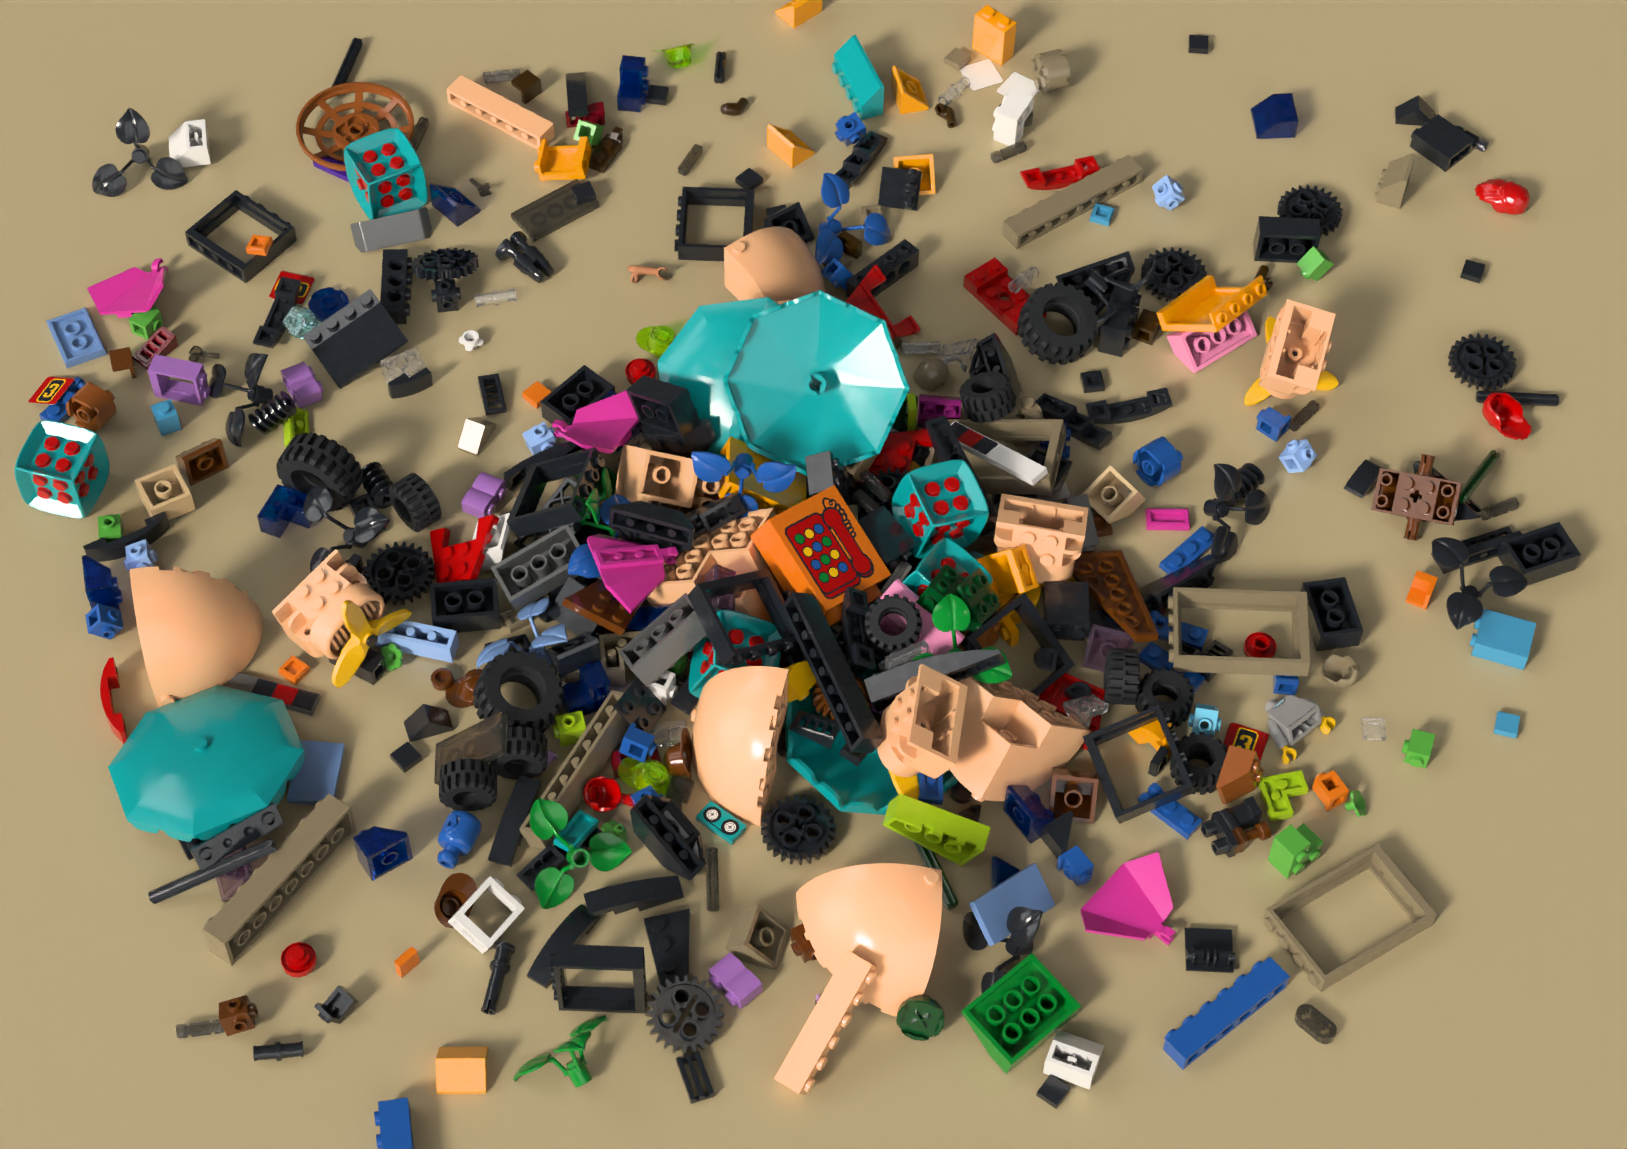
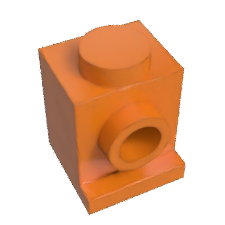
(1330, 789)

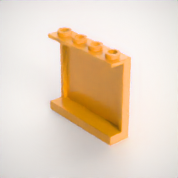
(1210, 307)
(777, 500)

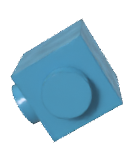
(166, 417)

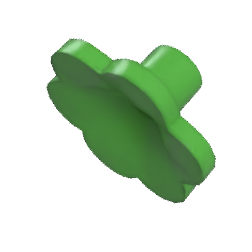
(392, 656)
(1357, 803)
(615, 828)

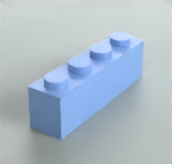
(422, 640)

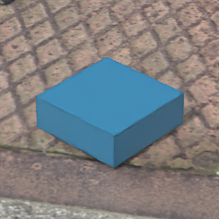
(1102, 214)
(1506, 724)

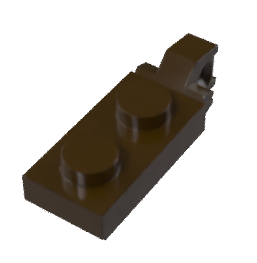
(606, 150)

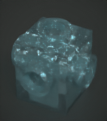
(300, 321)

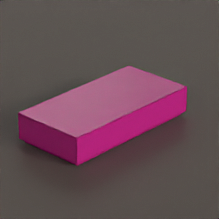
(1167, 519)

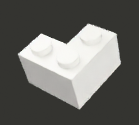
(1011, 116)

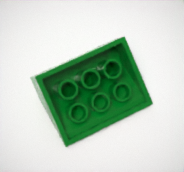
(1020, 1012)

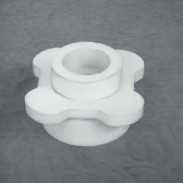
(470, 340)

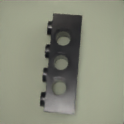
(893, 265)
(395, 284)

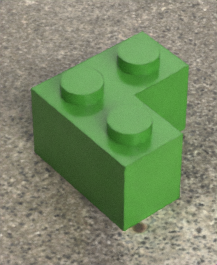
(1294, 849)

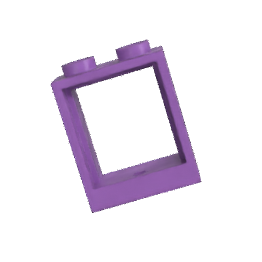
(163, 387)

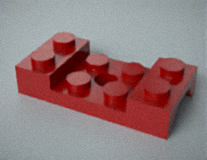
(991, 283)

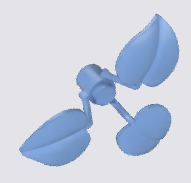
(550, 636)

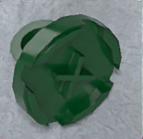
(920, 1017)

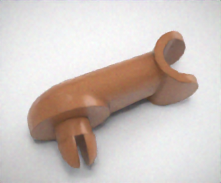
(643, 270)

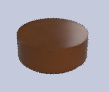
(442, 679)

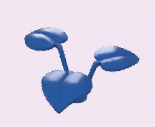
(834, 193)
(773, 475)
(582, 560)

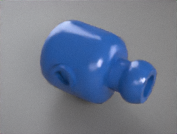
(457, 837)

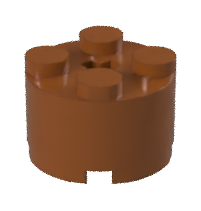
(91, 407)

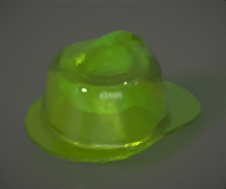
(678, 56)
(655, 339)
(640, 775)

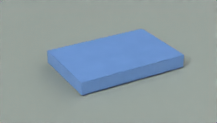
(76, 337)
(318, 773)

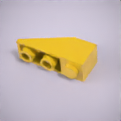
(799, 681)

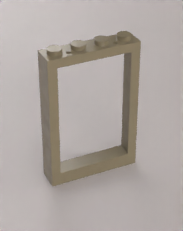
(1019, 430)
(1241, 600)
(1393, 881)

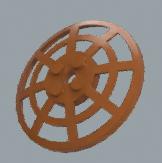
(347, 124)

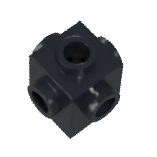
(446, 295)

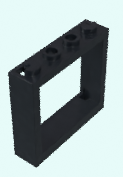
(711, 197)
(236, 201)
(524, 519)
(772, 600)
(1038, 629)
(1122, 727)
(599, 998)

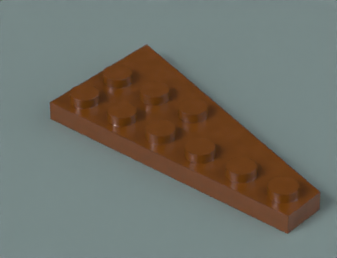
(1116, 592)
(601, 607)

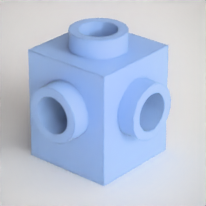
(1168, 193)
(539, 438)
(1297, 456)
(140, 555)

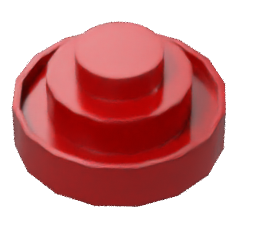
(638, 368)
(1260, 646)
(298, 959)

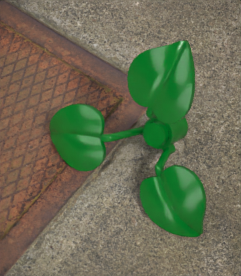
(593, 503)
(954, 615)
(606, 852)
(577, 1066)

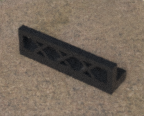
(1485, 550)

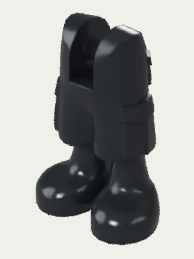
(529, 262)

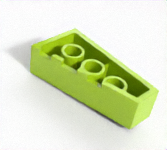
(936, 829)

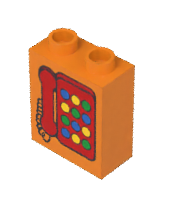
(821, 552)

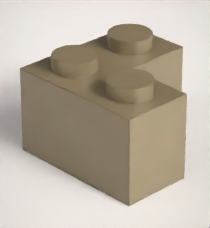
(611, 659)

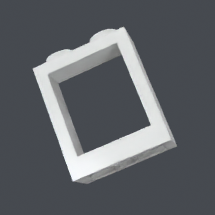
(473, 932)

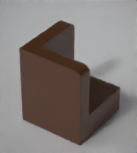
(121, 360)

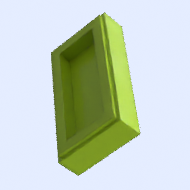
(911, 412)

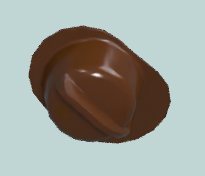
(461, 692)
(679, 756)
(452, 896)

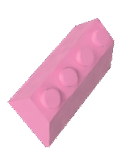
(1203, 348)
(895, 624)

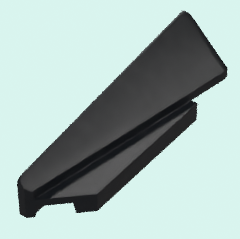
(1190, 576)

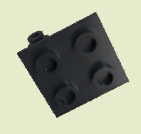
(899, 188)
(640, 706)
(1209, 950)

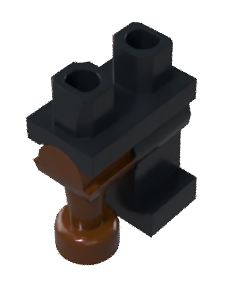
(1230, 825)

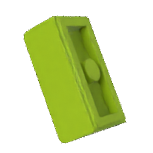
(296, 425)

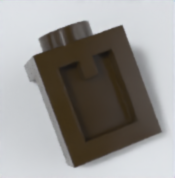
(851, 245)

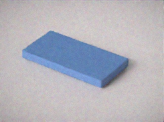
(1020, 890)

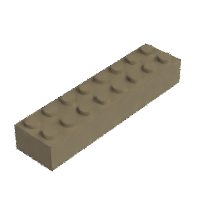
(279, 879)

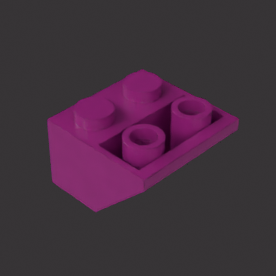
(936, 406)

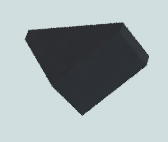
(1413, 112)
(427, 722)
(1057, 833)

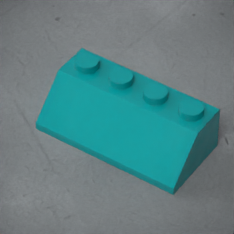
(859, 79)

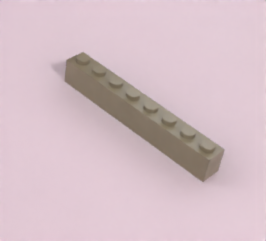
(1072, 201)
(582, 763)

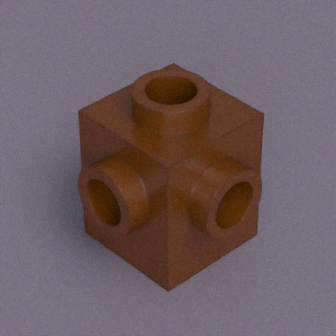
(800, 945)
(237, 1015)

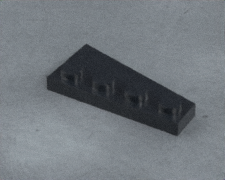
(669, 946)

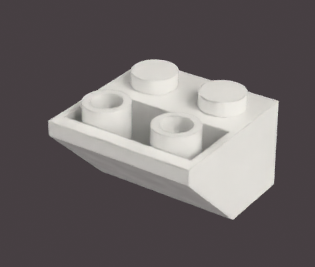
(190, 144)
(1073, 1059)

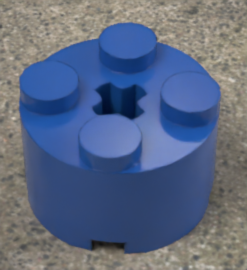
(1157, 462)

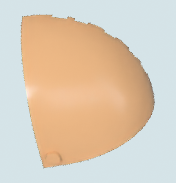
(771, 265)
(663, 480)
(727, 547)
(192, 630)
(738, 737)
(1011, 740)
(882, 915)

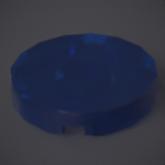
(327, 302)

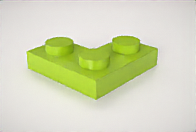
(1277, 790)

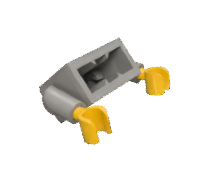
(1294, 719)

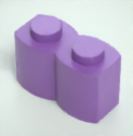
(301, 384)
(484, 495)
(735, 981)

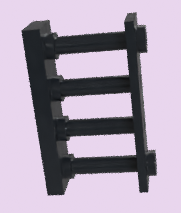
(233, 838)

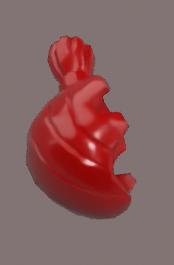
(604, 794)

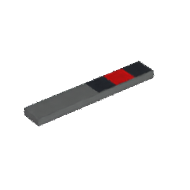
(293, 698)

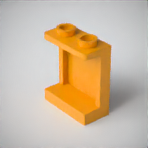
(563, 161)
(1010, 571)

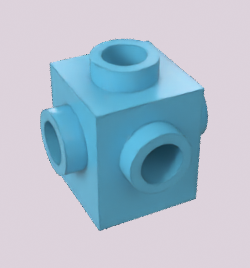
(1204, 713)

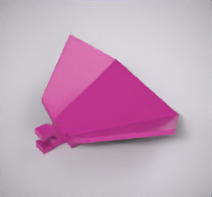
(129, 291)
(601, 424)
(630, 568)
(1132, 902)

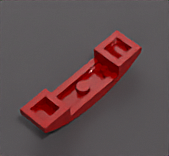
(1059, 177)
(110, 681)

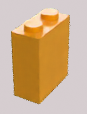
(994, 35)

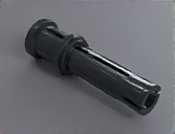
(499, 967)

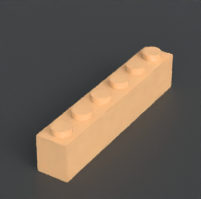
(500, 112)
(825, 1023)

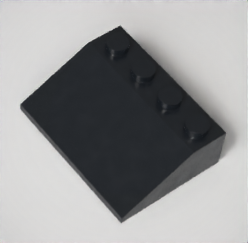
(355, 338)

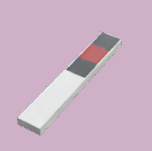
(998, 454)

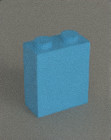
(1502, 639)

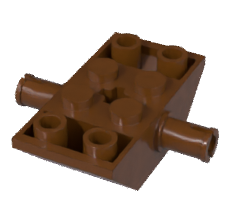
(1399, 493)

